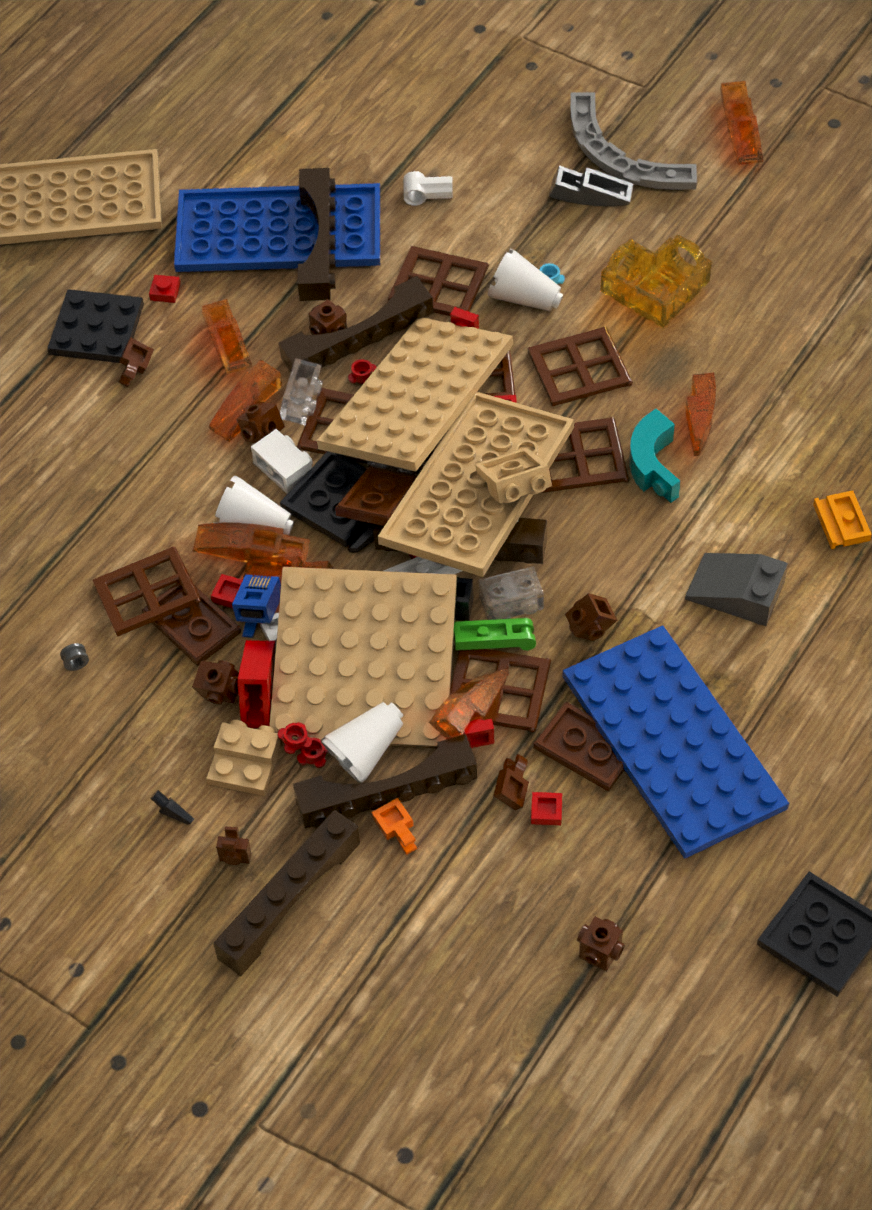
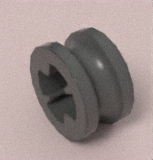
(74, 657)

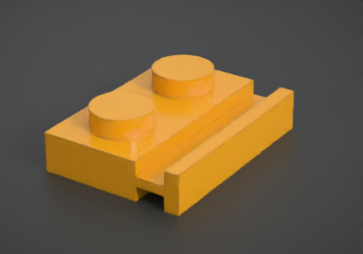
(842, 519)

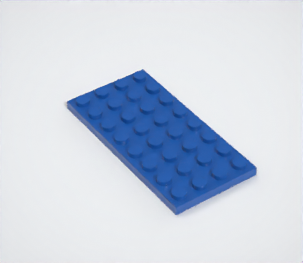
(271, 228)
(675, 741)

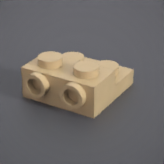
(514, 475)
(244, 757)

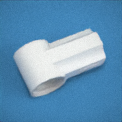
(419, 188)

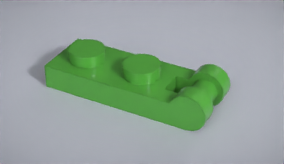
(494, 634)

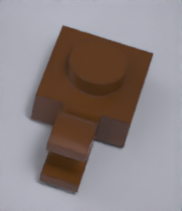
(135, 358)
(511, 785)
(232, 848)

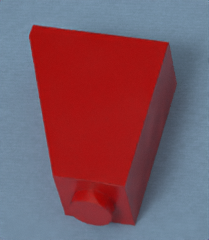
(256, 682)

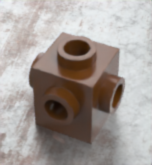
(327, 318)
(259, 421)
(590, 617)
(217, 682)
(600, 943)

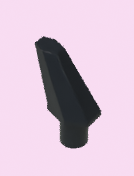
(362, 539)
(171, 808)

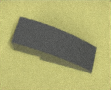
(590, 188)

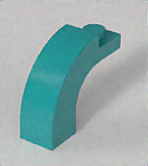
(647, 439)

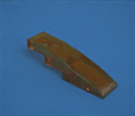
(741, 122)

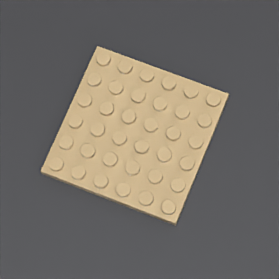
(360, 643)

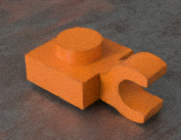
(396, 821)

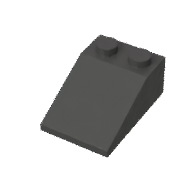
(739, 584)

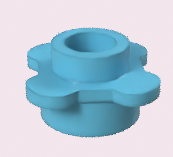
(553, 272)

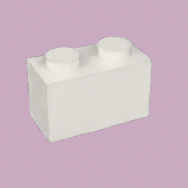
(281, 460)

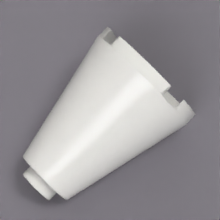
(524, 284)
(250, 506)
(364, 739)

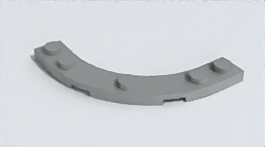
(614, 160)

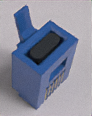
(256, 601)

